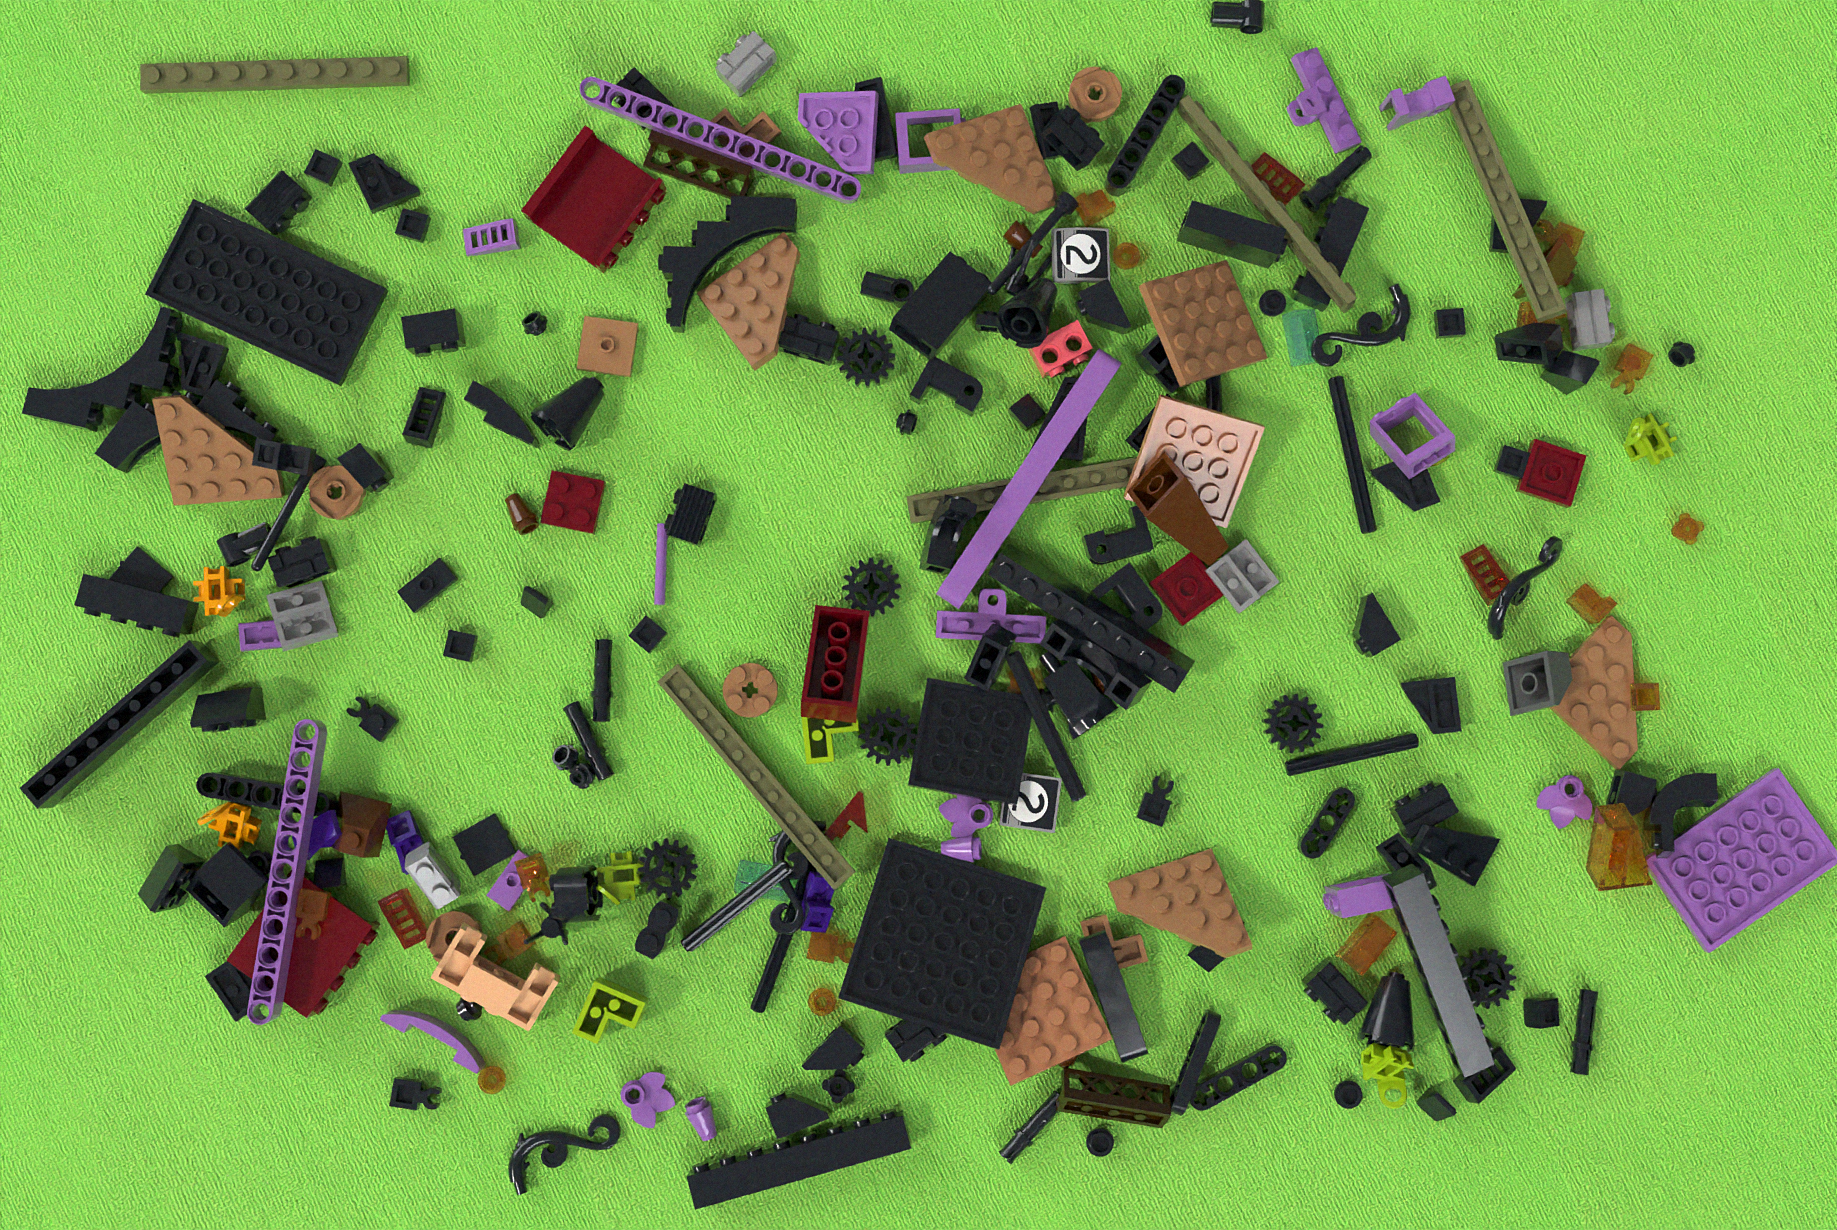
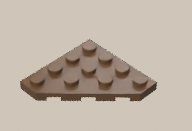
(998, 154)
(754, 298)
(206, 459)
(1599, 694)
(1186, 900)

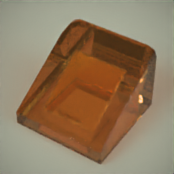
(1644, 697)

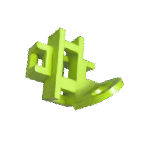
(1642, 440)
(619, 871)
(1387, 1067)

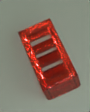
(1288, 177)
(1478, 579)
(395, 923)

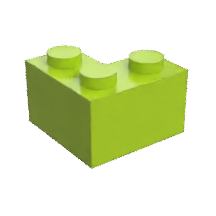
(819, 738)
(605, 1003)

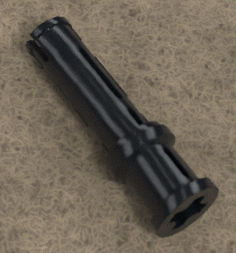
(1327, 185)

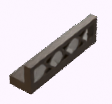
(701, 157)
(1110, 1107)

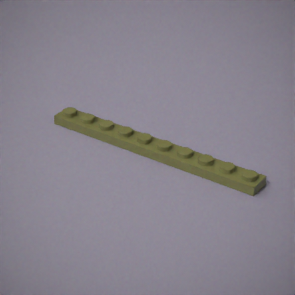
(274, 74)
(1505, 204)
(1272, 210)
(1056, 486)
(756, 777)

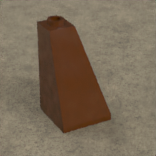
(1175, 508)

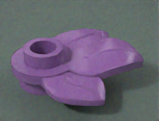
(1562, 805)
(961, 813)
(652, 1098)

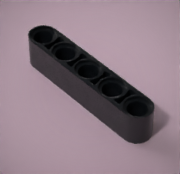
(1147, 123)
(254, 791)
(1113, 996)

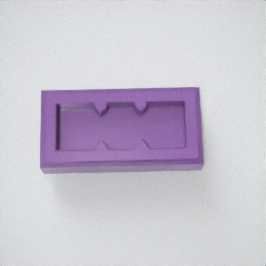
(258, 636)
(508, 887)

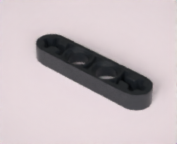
(1194, 1061)
(1239, 1082)

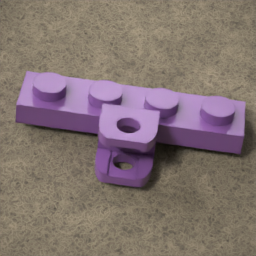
(1321, 102)
(974, 624)

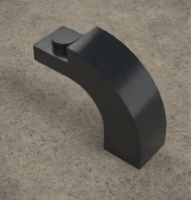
(944, 533)
(1683, 792)

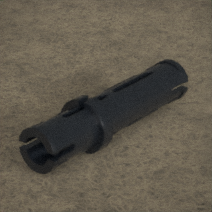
(602, 680)
(588, 740)
(1583, 1035)
(1024, 1136)

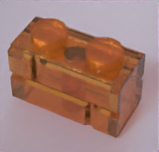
(1365, 944)

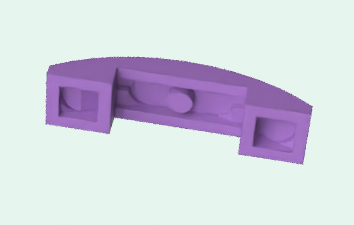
(467, 1053)

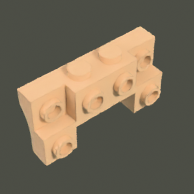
(490, 984)

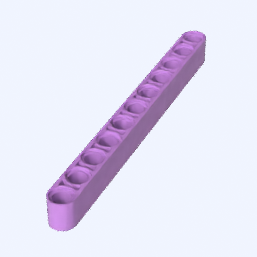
(712, 130)
(1028, 478)
(278, 881)

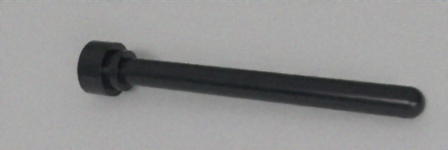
(1064, 205)
(284, 516)

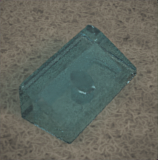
(1300, 332)
(749, 872)

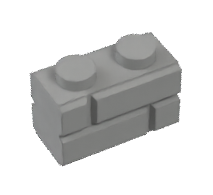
(745, 63)
(1589, 319)
(432, 875)

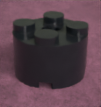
(575, 894)

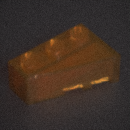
(1616, 850)

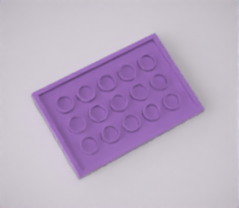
(1742, 860)

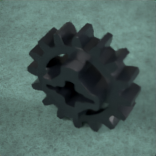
(876, 358)
(858, 587)
(1292, 712)
(876, 741)
(672, 879)
(1488, 966)

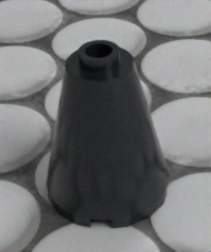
(1028, 314)
(569, 412)
(1390, 1014)

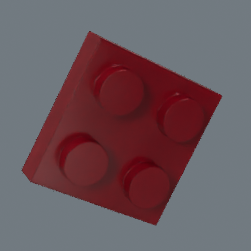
(1551, 473)
(573, 502)
(1186, 588)

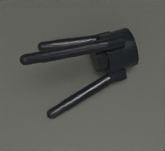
(1019, 280)
(550, 928)

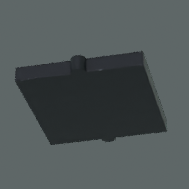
(142, 572)
(484, 844)

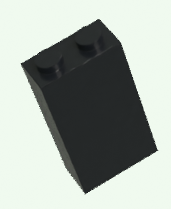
(1232, 235)
(940, 306)

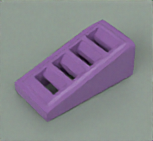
(500, 246)

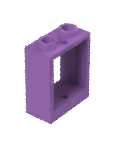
(920, 164)
(1427, 454)
(1357, 897)

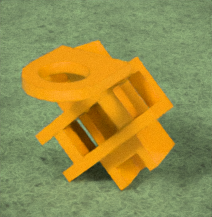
(225, 594)
(240, 827)

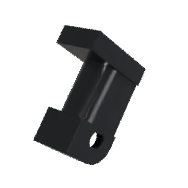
(950, 383)
(1120, 543)
(1133, 594)

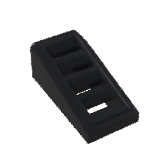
(430, 430)
(1471, 1086)

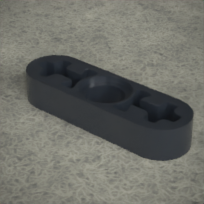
(1314, 824)

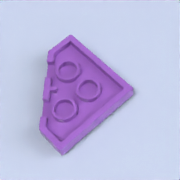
(843, 126)

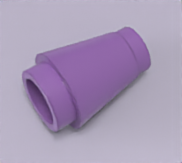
(963, 848)
(701, 1117)

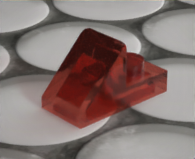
(853, 811)

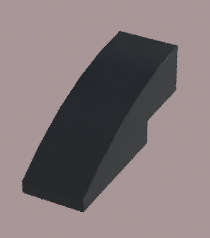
(499, 413)

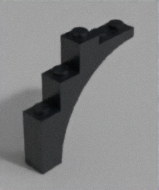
(687, 266)
(146, 369)
(139, 433)

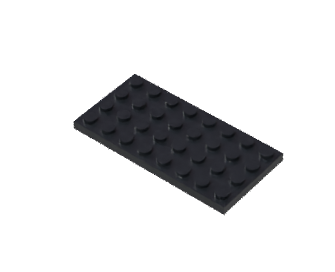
(267, 292)

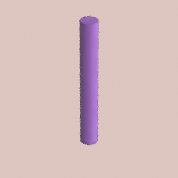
(661, 563)

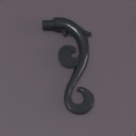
(1366, 338)
(1519, 587)
(798, 871)
(560, 1140)

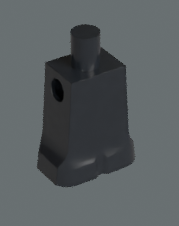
(1075, 695)

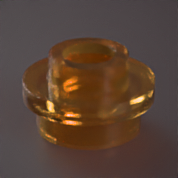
(1126, 248)
(822, 1010)
(485, 1085)

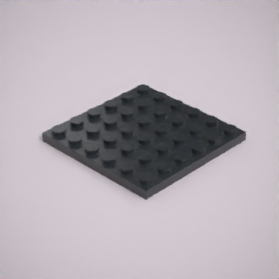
(943, 943)

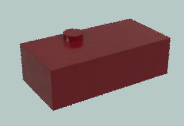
(835, 664)

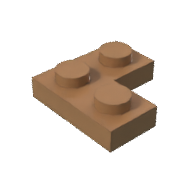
(759, 128)
(1127, 950)

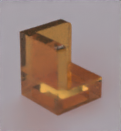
(1094, 207)
(1590, 605)

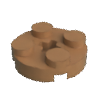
(1099, 80)
(321, 493)
(741, 677)
(447, 924)

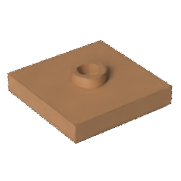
(607, 346)

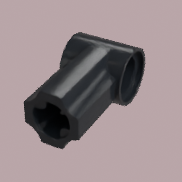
(1245, 16)
(885, 288)
(239, 547)

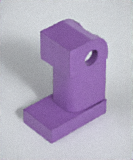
(1424, 102)

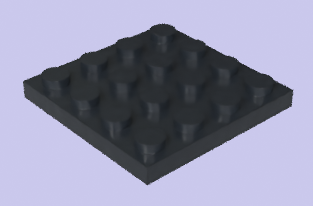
(971, 742)

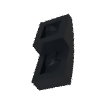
(284, 457)

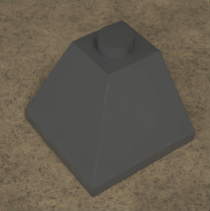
(1537, 681)

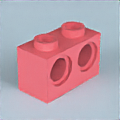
(1057, 345)

